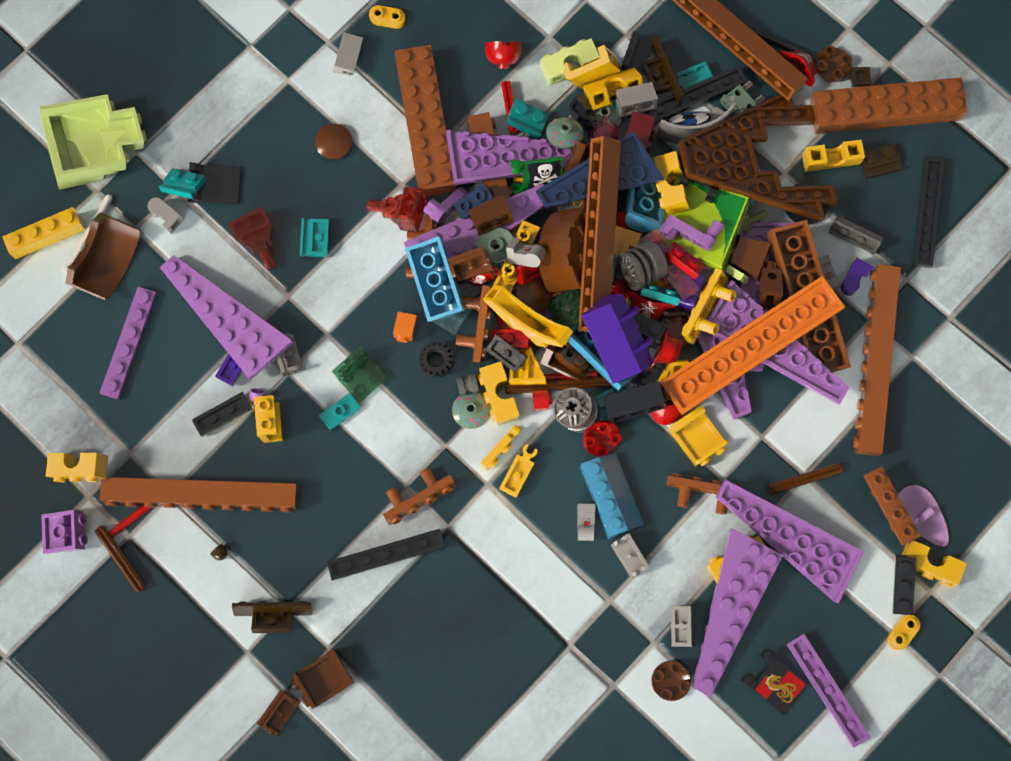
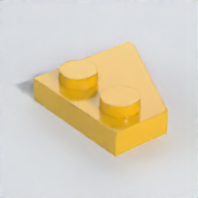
(529, 372)

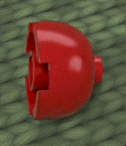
(503, 53)

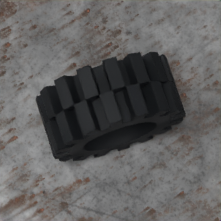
(436, 348)

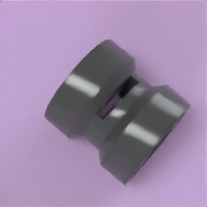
(467, 384)

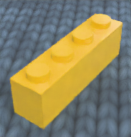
(43, 233)

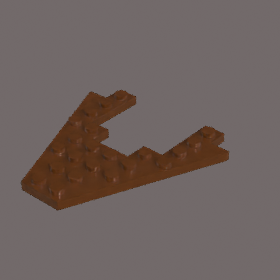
(727, 160)

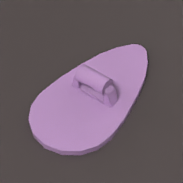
(925, 514)

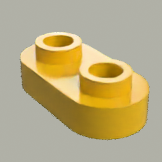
(386, 18)
(902, 630)

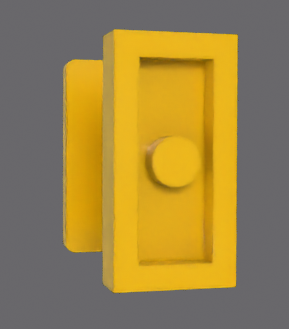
(594, 71)
(268, 419)
(698, 437)

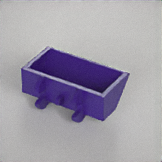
(618, 337)

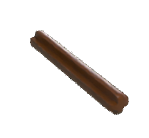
(805, 478)
(120, 558)

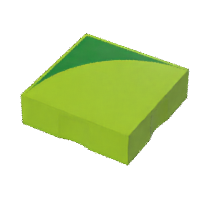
(726, 208)

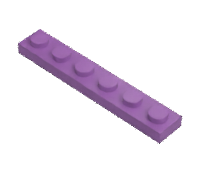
(128, 343)
(828, 690)

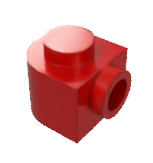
(541, 400)

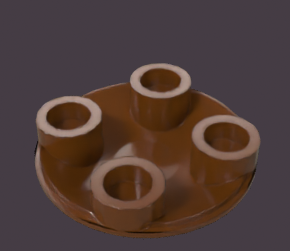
(833, 64)
(333, 141)
(534, 295)
(671, 680)

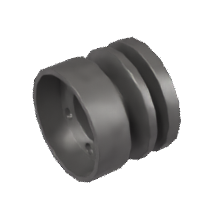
(642, 265)
(585, 413)

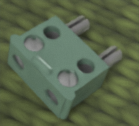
(743, 100)

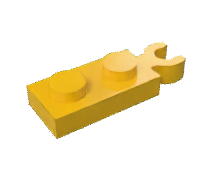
(503, 446)
(518, 473)

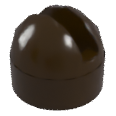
(219, 553)

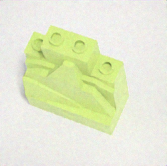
(89, 139)

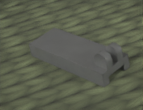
(855, 234)

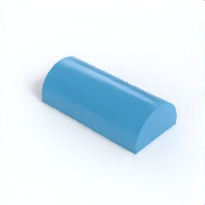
(643, 208)
(434, 279)
(585, 346)

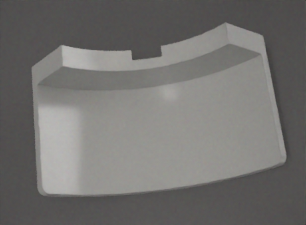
(674, 133)

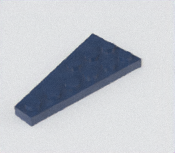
(634, 171)

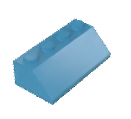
(611, 495)

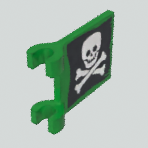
(535, 172)

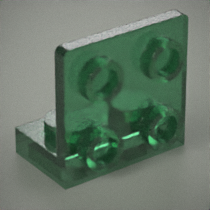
(566, 308)
(359, 374)

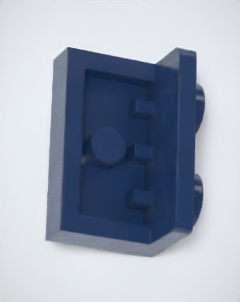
(477, 197)

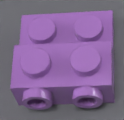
(63, 531)

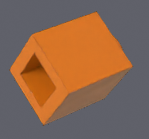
(405, 327)

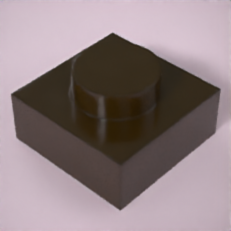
(860, 76)

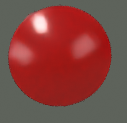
(601, 438)

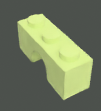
(581, 53)

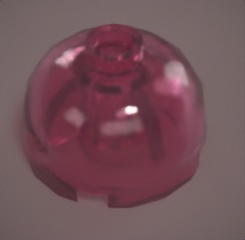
(606, 127)

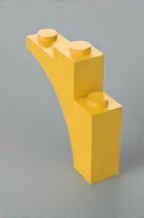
(521, 317)

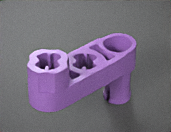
(438, 211)
(674, 226)

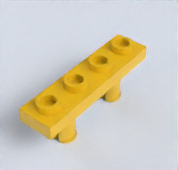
(507, 277)
(708, 297)

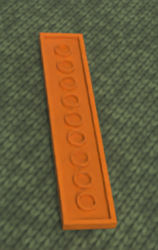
(752, 345)

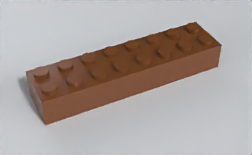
(888, 105)
(425, 120)
(800, 265)

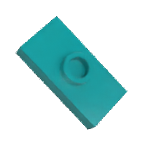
(694, 75)
(339, 411)

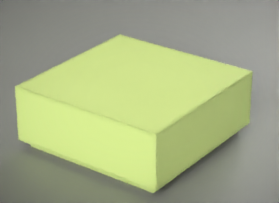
(737, 275)

